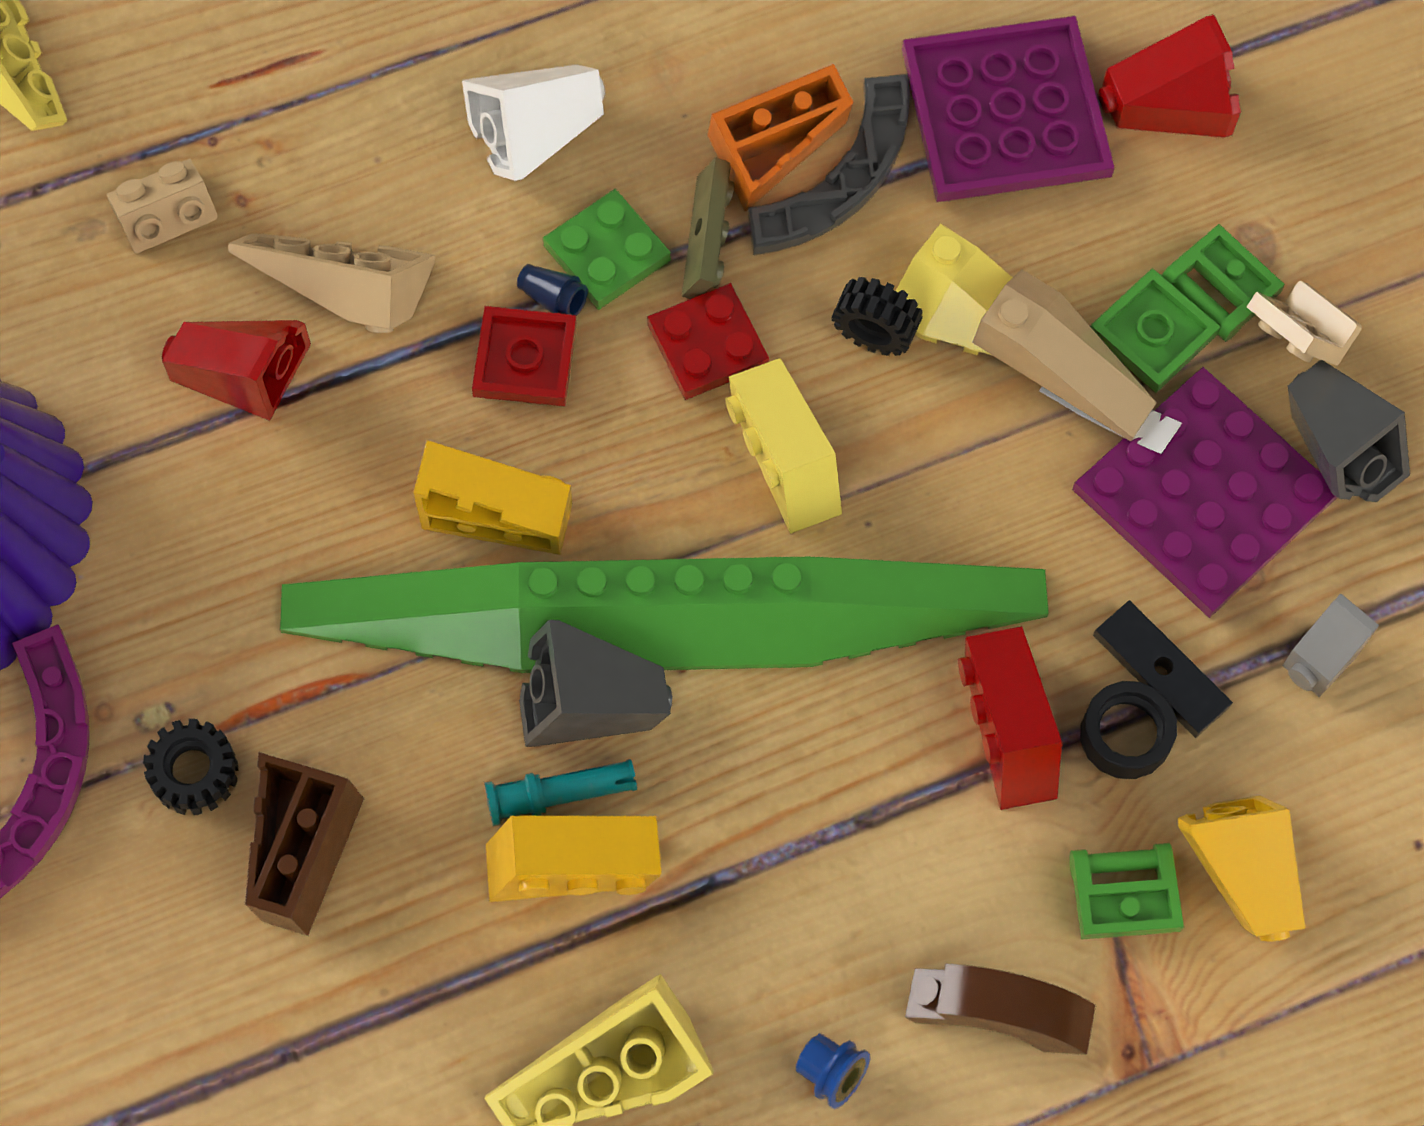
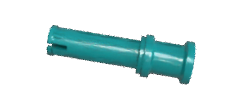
(537, 793)

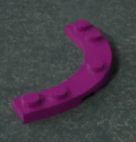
(60, 755)

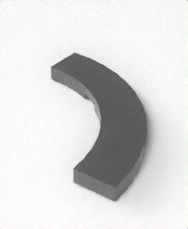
(849, 183)

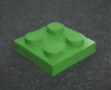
(607, 248)
(1155, 330)

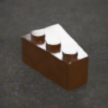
(297, 840)

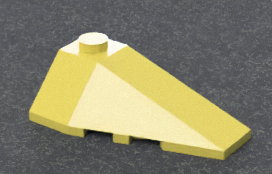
(23, 85)
(953, 288)
(620, 1060)

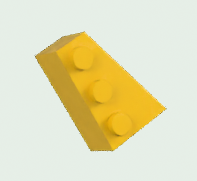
(490, 500)
(572, 856)

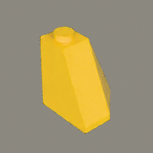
(1251, 861)

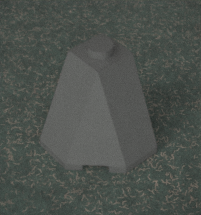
(1350, 433)
(588, 689)

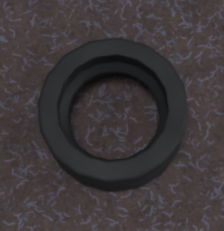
(1153, 704)

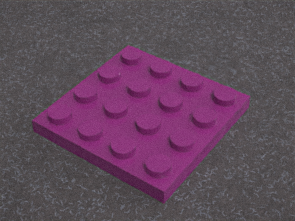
(1007, 109)
(1215, 497)

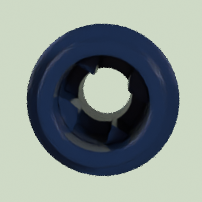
(553, 289)

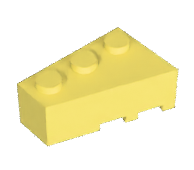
(786, 443)

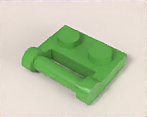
(1231, 271)
(1126, 906)

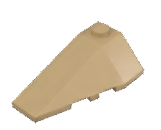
(360, 287)
(1055, 347)

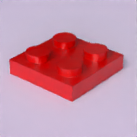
(707, 340)
(524, 356)

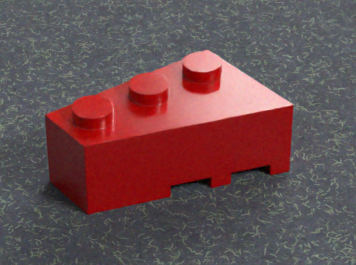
(1012, 717)

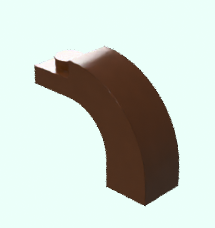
(1003, 1003)

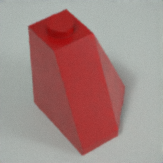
(1176, 85)
(238, 360)

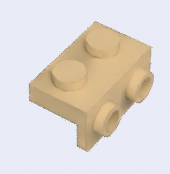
(162, 205)
(1308, 322)

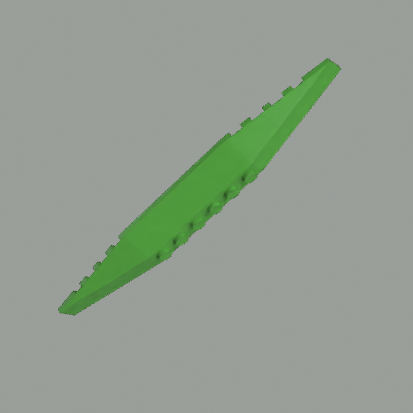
(669, 609)

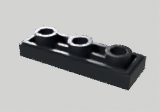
(1142, 647)

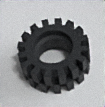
(877, 316)
(184, 739)

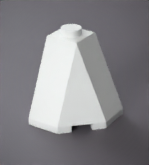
(531, 114)

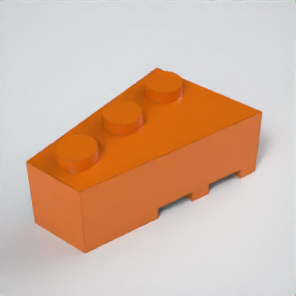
(778, 130)

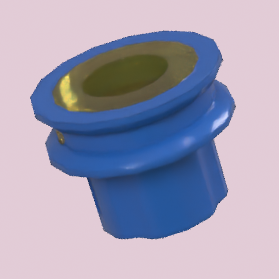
(833, 1068)

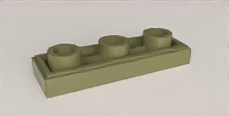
(708, 229)

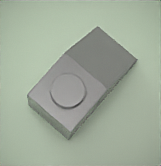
(1329, 646)

